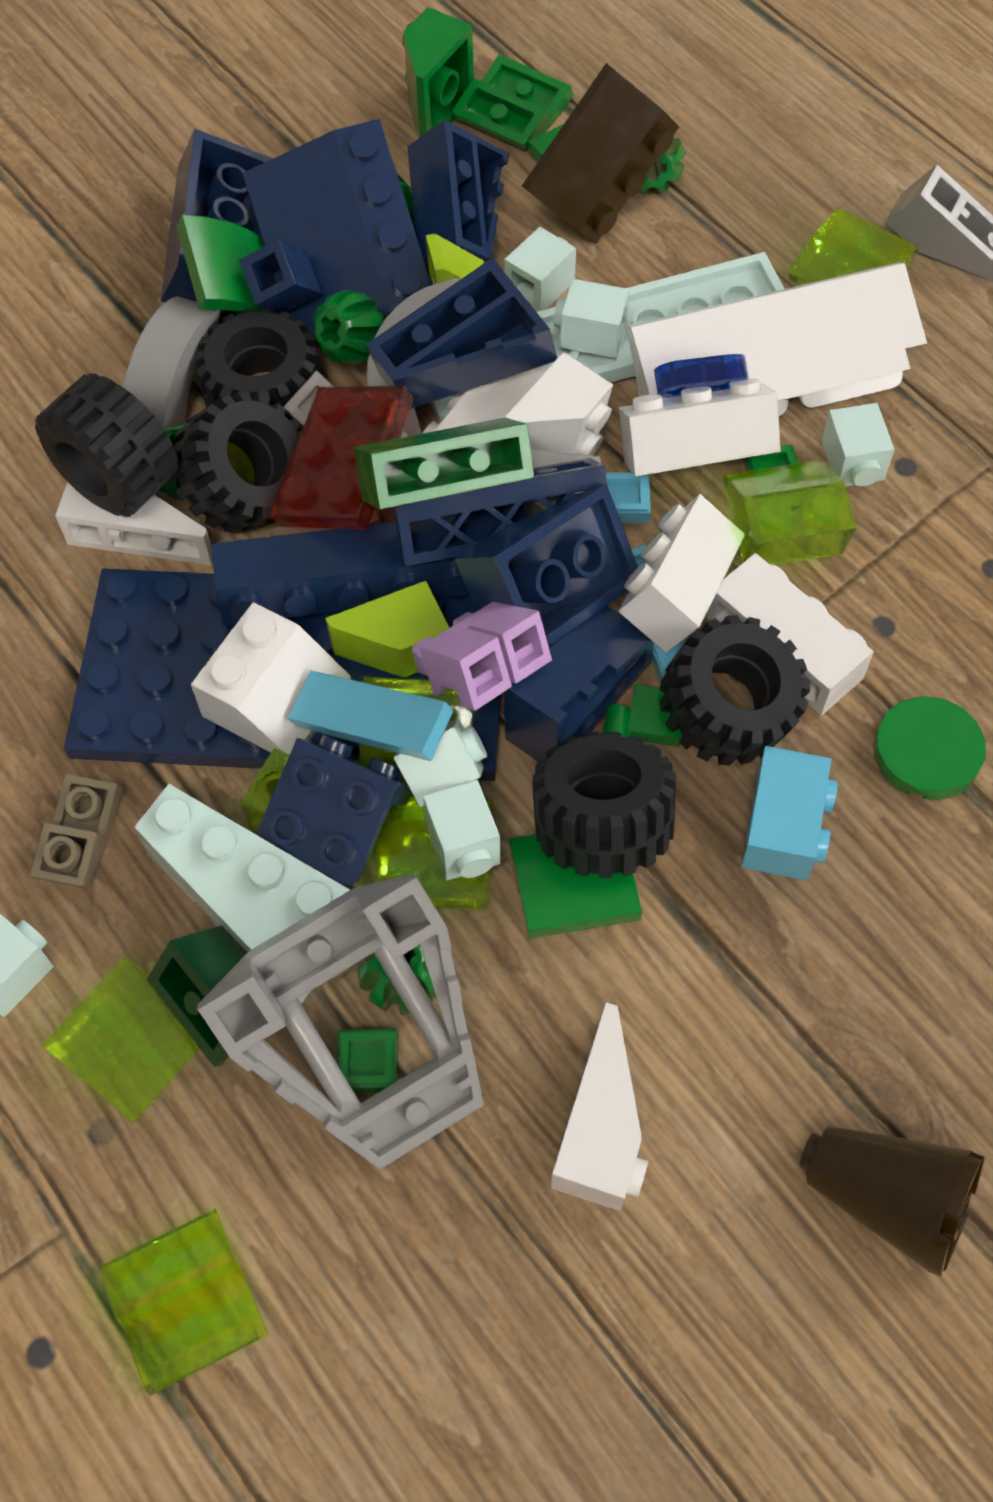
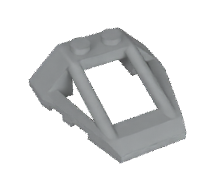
(264, 994)

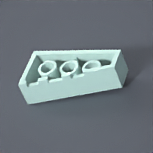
(231, 871)

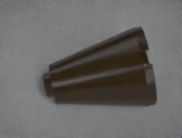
(897, 1188)

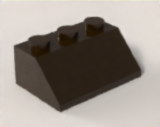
(601, 154)

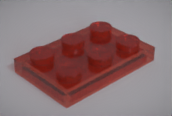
(323, 476)

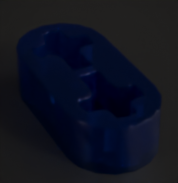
(698, 372)

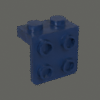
(331, 807)

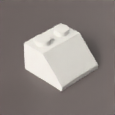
(565, 408)
(258, 677)

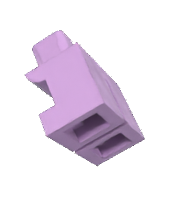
(484, 653)

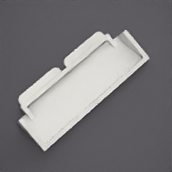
(801, 341)

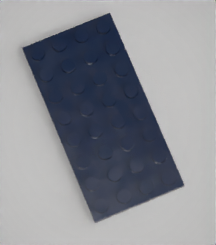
(150, 644)

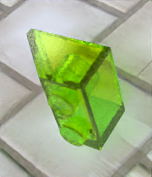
(790, 512)

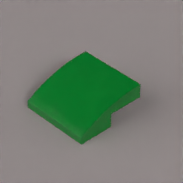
(513, 102)
(213, 257)
(566, 902)

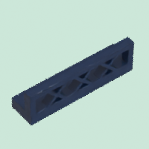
(548, 481)

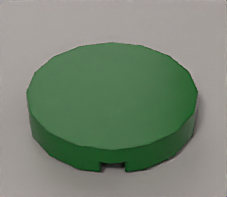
(929, 747)

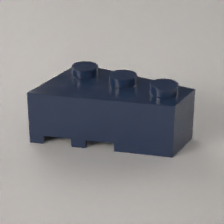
(455, 188)
(464, 338)
(571, 692)

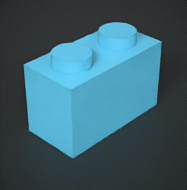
(788, 813)

